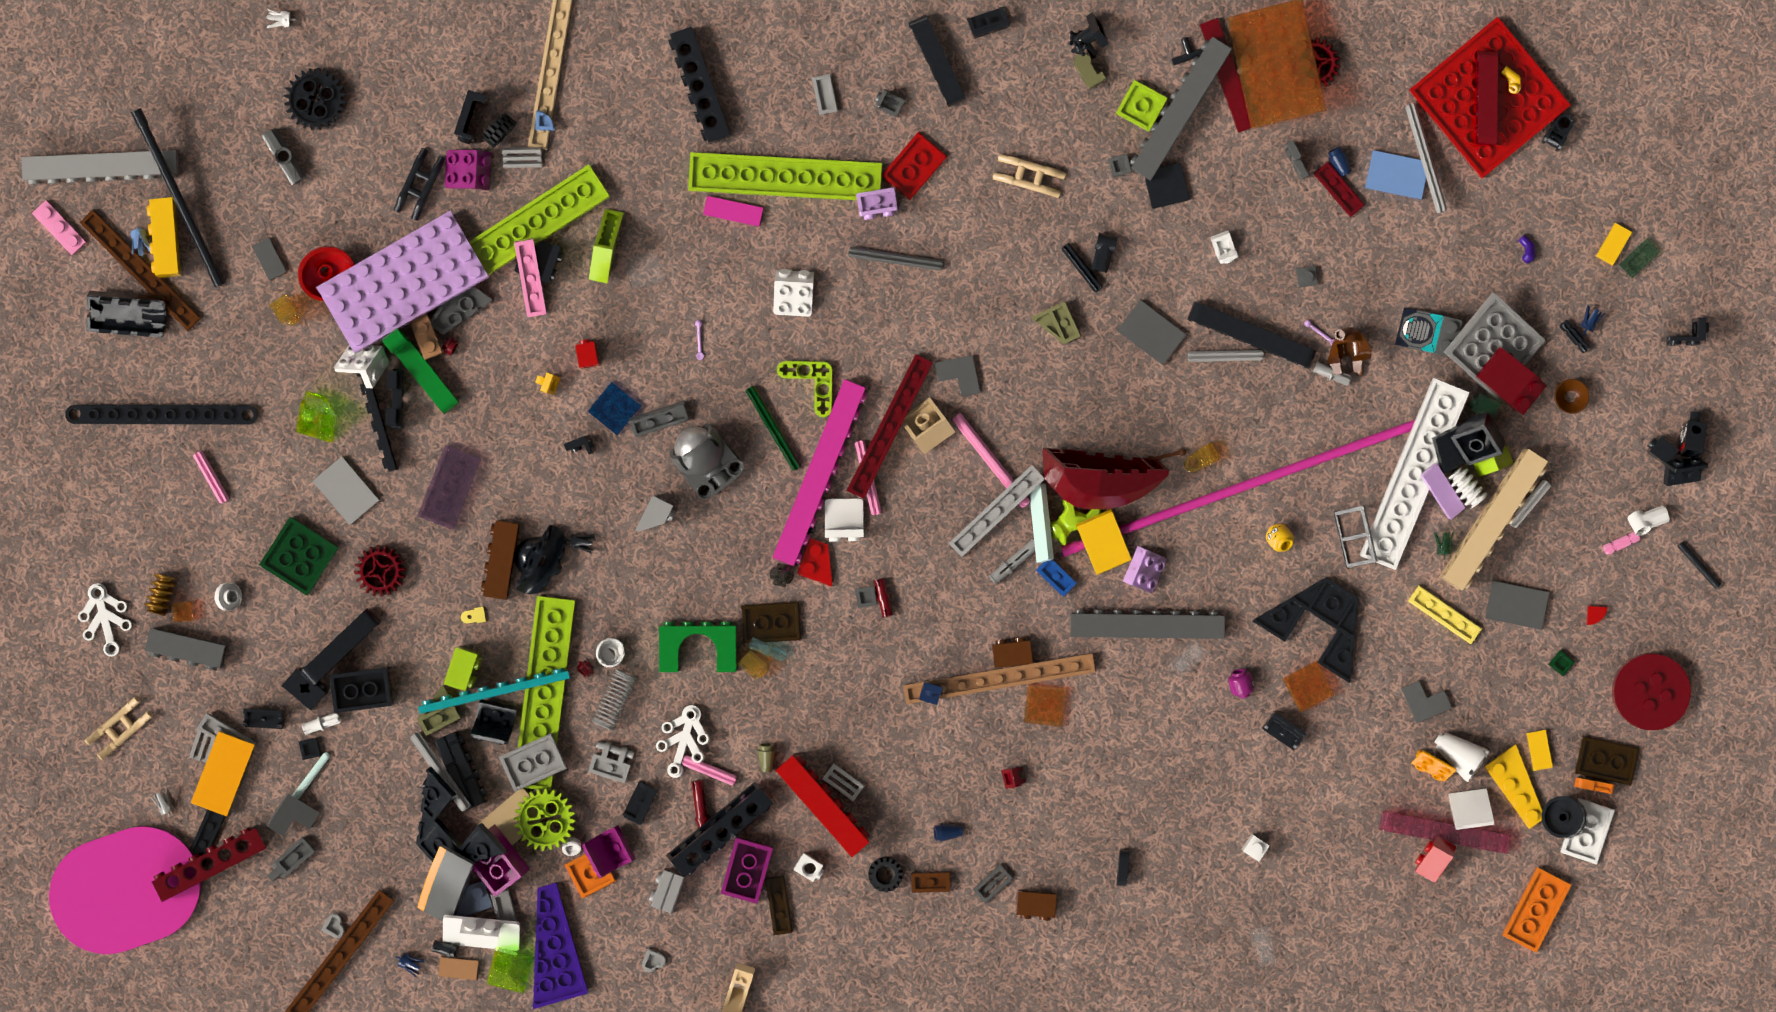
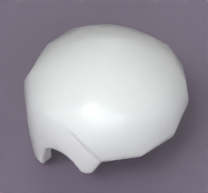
(605, 656)

